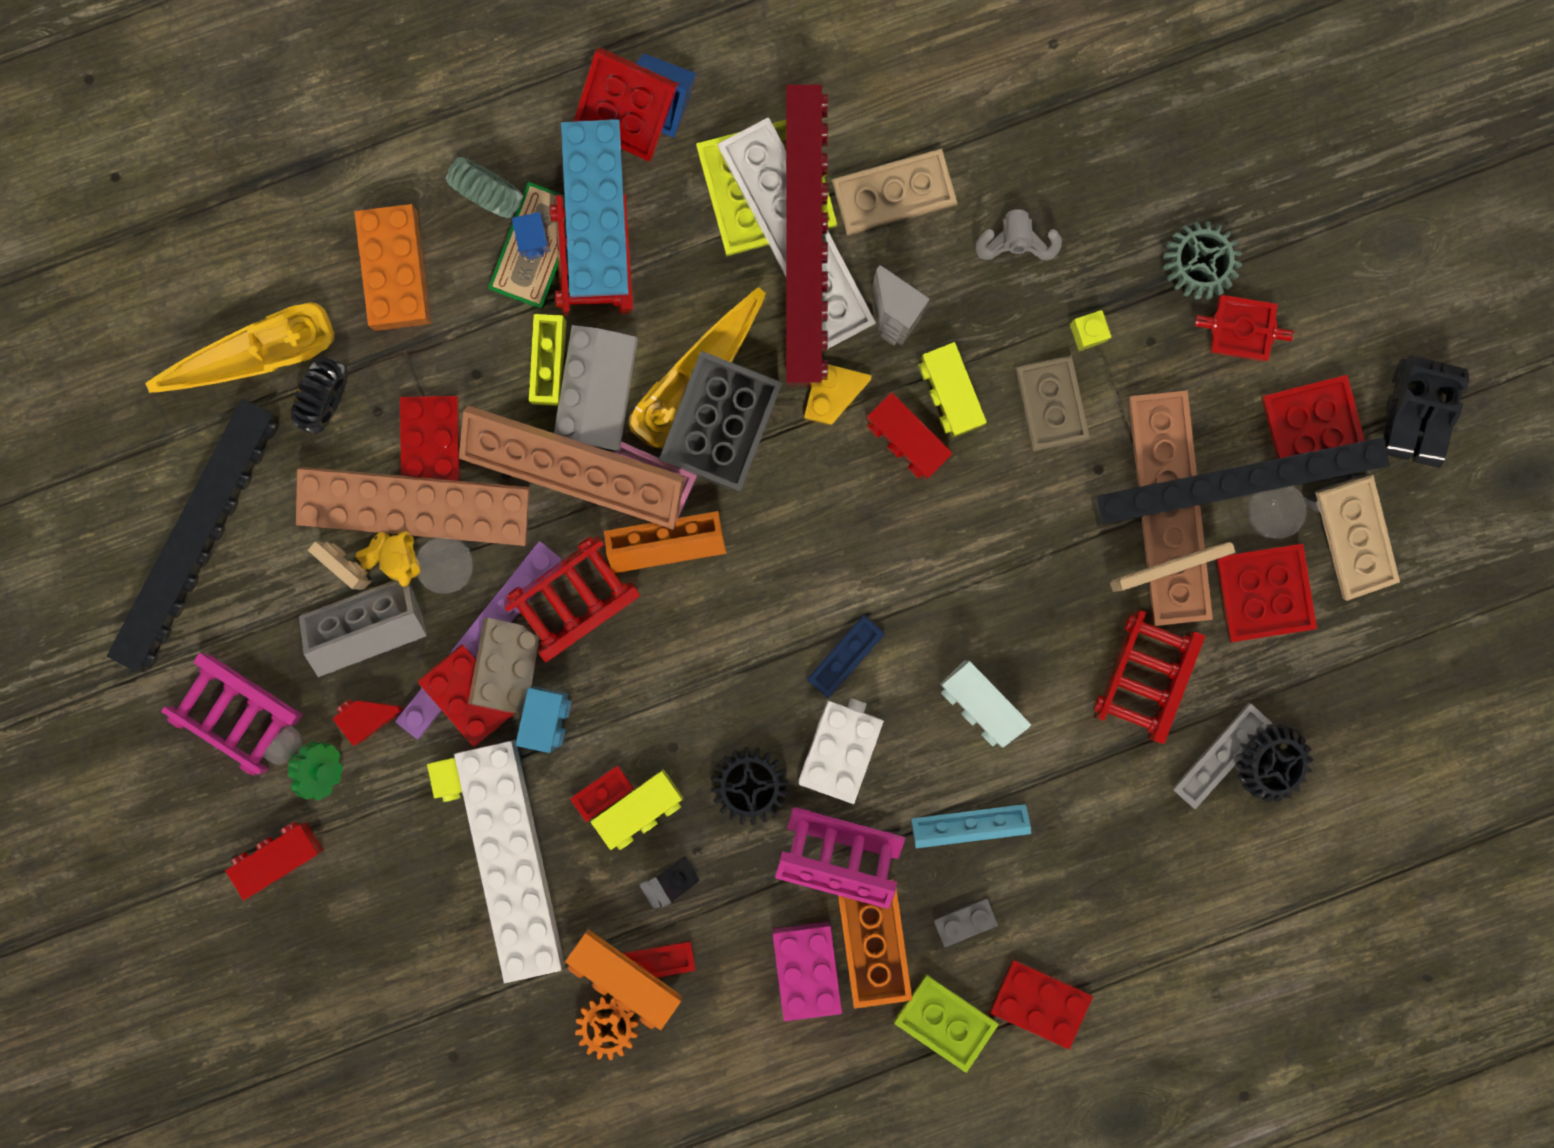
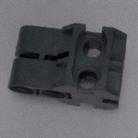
(1421, 423)

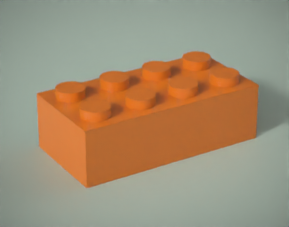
(393, 267)
(875, 952)

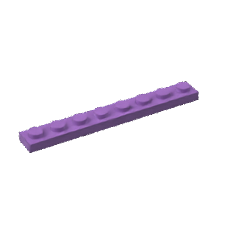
(422, 709)

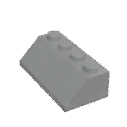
(896, 306)
(596, 387)
(361, 627)

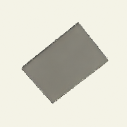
(1052, 403)

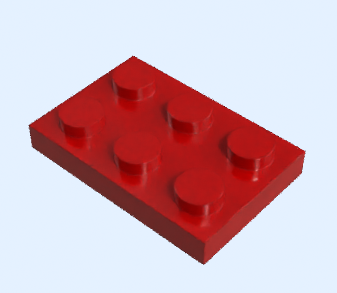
(430, 437)
(450, 689)
(1041, 1004)

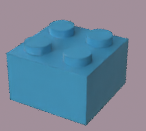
(543, 719)

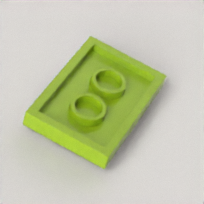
(946, 1023)

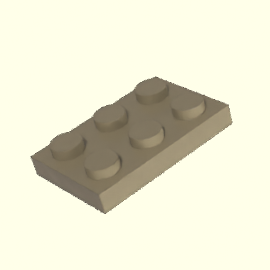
(504, 666)

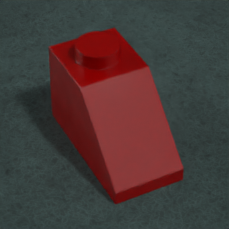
(363, 718)

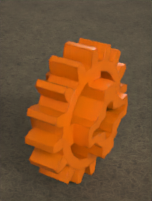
(597, 1021)

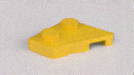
(835, 395)

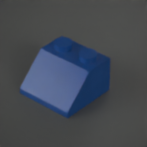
(683, 93)

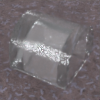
(283, 746)

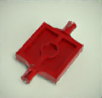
(1243, 328)

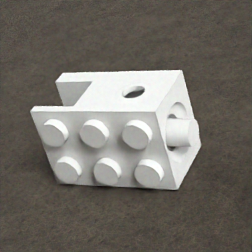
(841, 750)

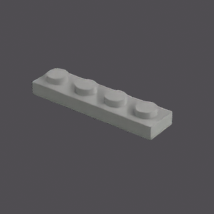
(1219, 757)

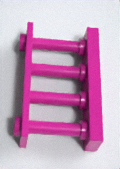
(233, 685)
(836, 879)

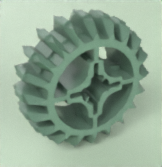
(484, 187)
(1206, 270)

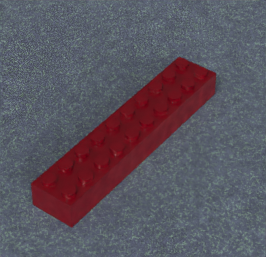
(804, 235)

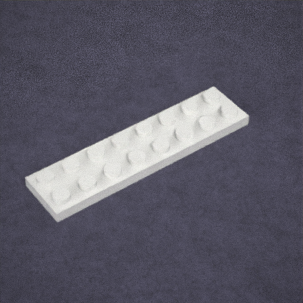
(759, 169)

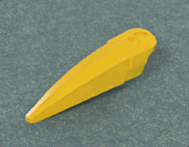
(259, 348)
(657, 409)

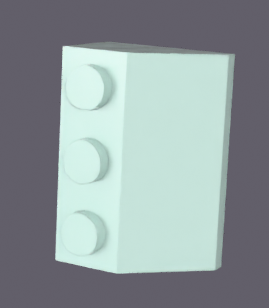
(983, 705)

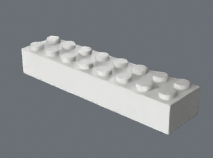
(510, 861)

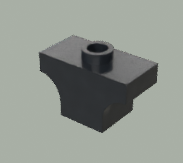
(669, 883)

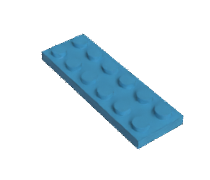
(594, 208)

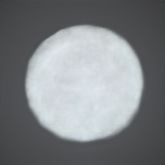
(1277, 512)
(445, 565)

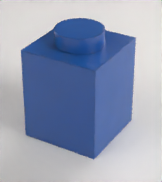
(531, 235)

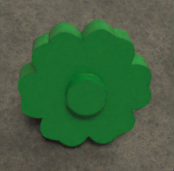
(315, 770)

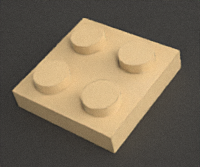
(333, 558)

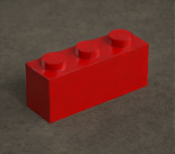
(907, 437)
(273, 859)

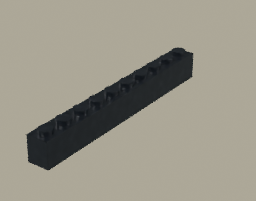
(1240, 481)
(193, 537)

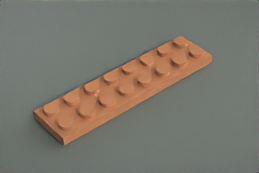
(1164, 454)
(571, 467)
(412, 505)

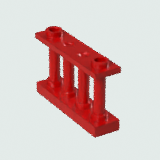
(562, 297)
(574, 626)
(1178, 672)

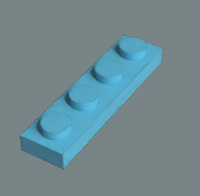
(971, 826)

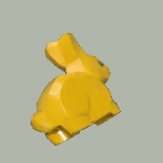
(394, 555)

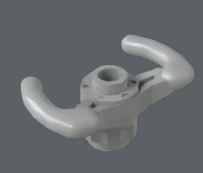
(1017, 238)

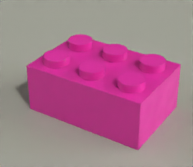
(806, 971)

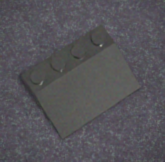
(720, 421)

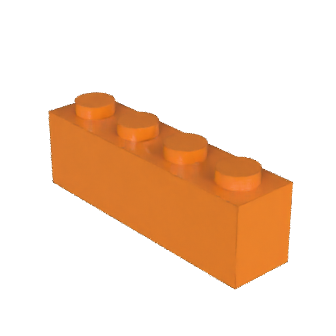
(658, 545)
(624, 980)

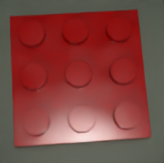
(632, 95)
(1313, 417)
(1266, 593)

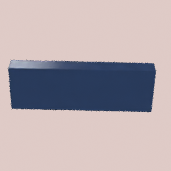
(845, 656)

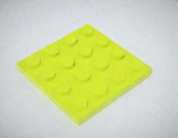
(733, 215)

